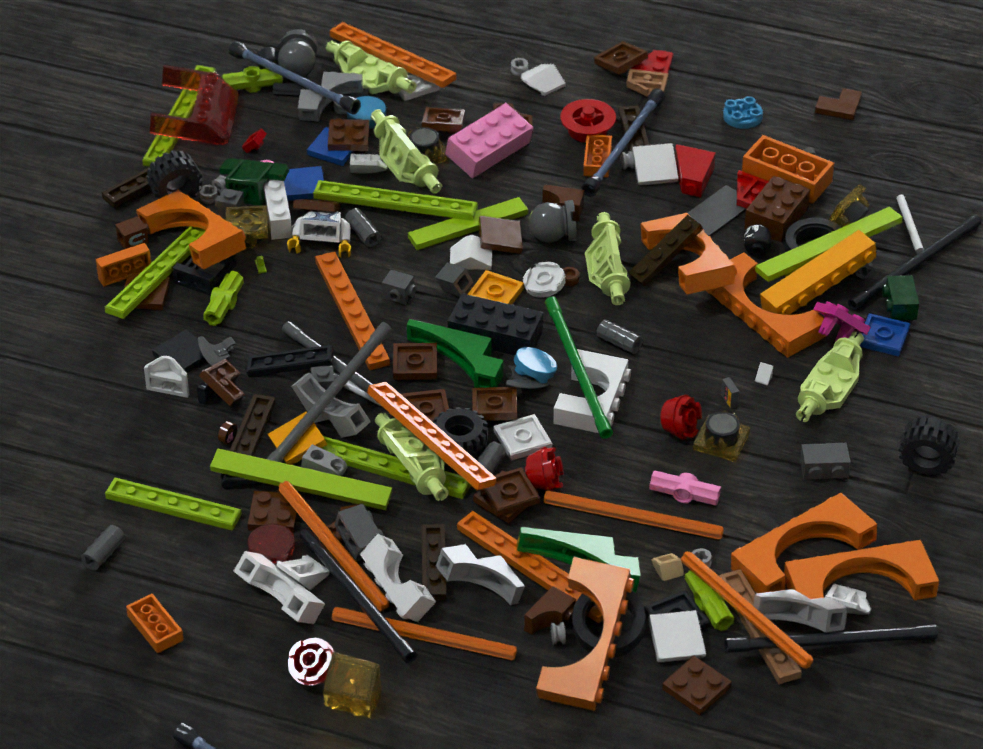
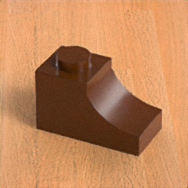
(558, 195)
(551, 608)

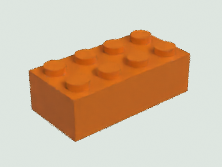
(778, 159)

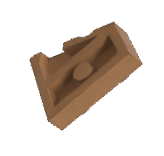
(646, 81)

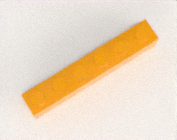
(819, 274)

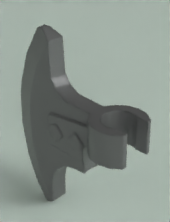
(215, 353)
(523, 381)

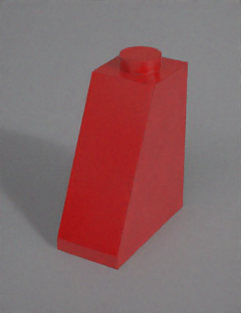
(693, 169)

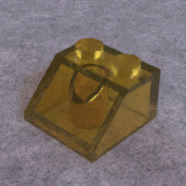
(352, 685)

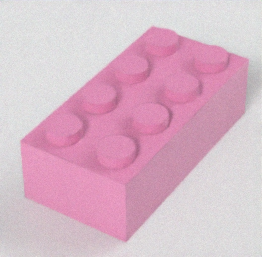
(489, 140)

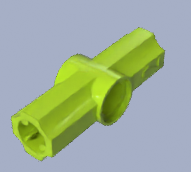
(252, 79)
(223, 298)
(710, 602)

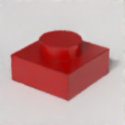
(254, 141)

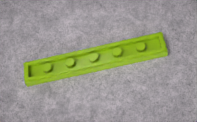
(456, 227)
(173, 503)

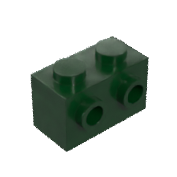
(901, 297)

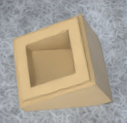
(668, 566)

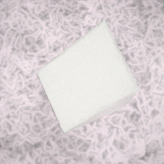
(764, 373)

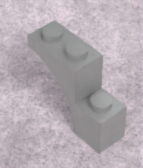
(312, 104)
(345, 417)
(460, 564)
(793, 606)

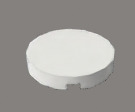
(544, 279)

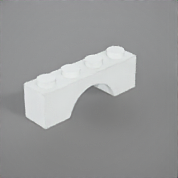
(277, 209)
(383, 560)
(295, 598)

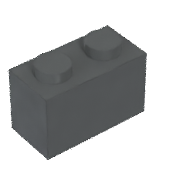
(825, 461)
(356, 529)

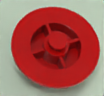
(587, 118)

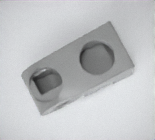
(323, 461)

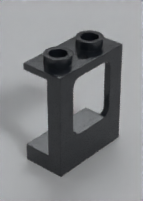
(200, 281)

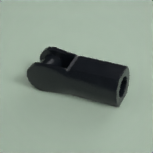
(232, 482)

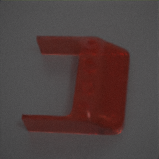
(212, 112)

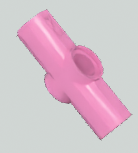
(685, 488)

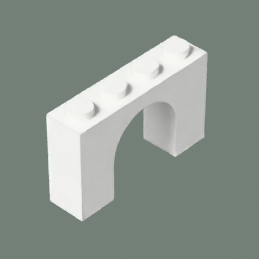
(603, 371)

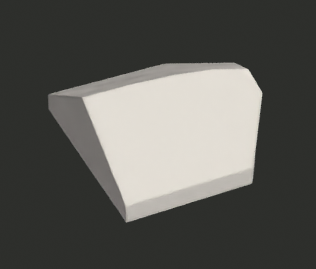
(543, 78)
(366, 163)
(470, 255)
(166, 377)
(304, 571)
(851, 598)

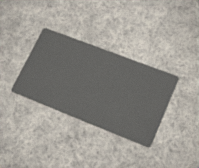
(717, 210)

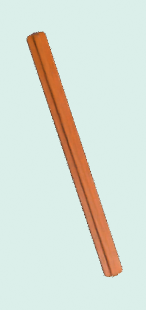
(633, 514)
(334, 546)
(747, 610)
(429, 634)

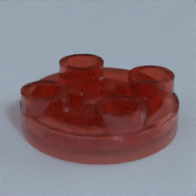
(272, 541)

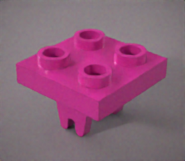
(840, 316)

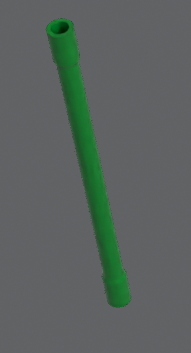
(601, 421)

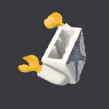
(321, 226)

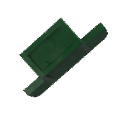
(249, 177)

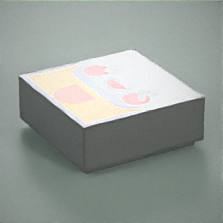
(730, 392)

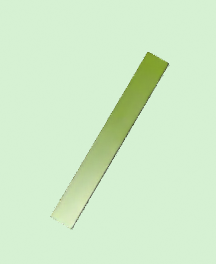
(182, 108)
(395, 200)
(805, 253)
(153, 274)
(388, 465)
(301, 479)

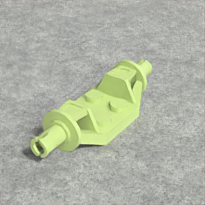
(376, 73)
(402, 155)
(604, 260)
(831, 378)
(423, 464)

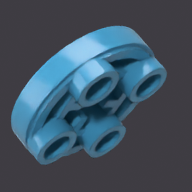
(368, 105)
(742, 113)
(535, 364)

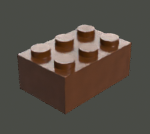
(778, 207)

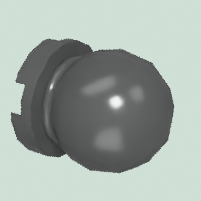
(297, 52)
(551, 222)

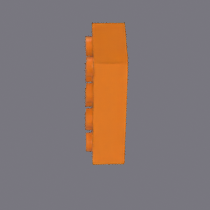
(596, 152)
(124, 262)
(154, 623)

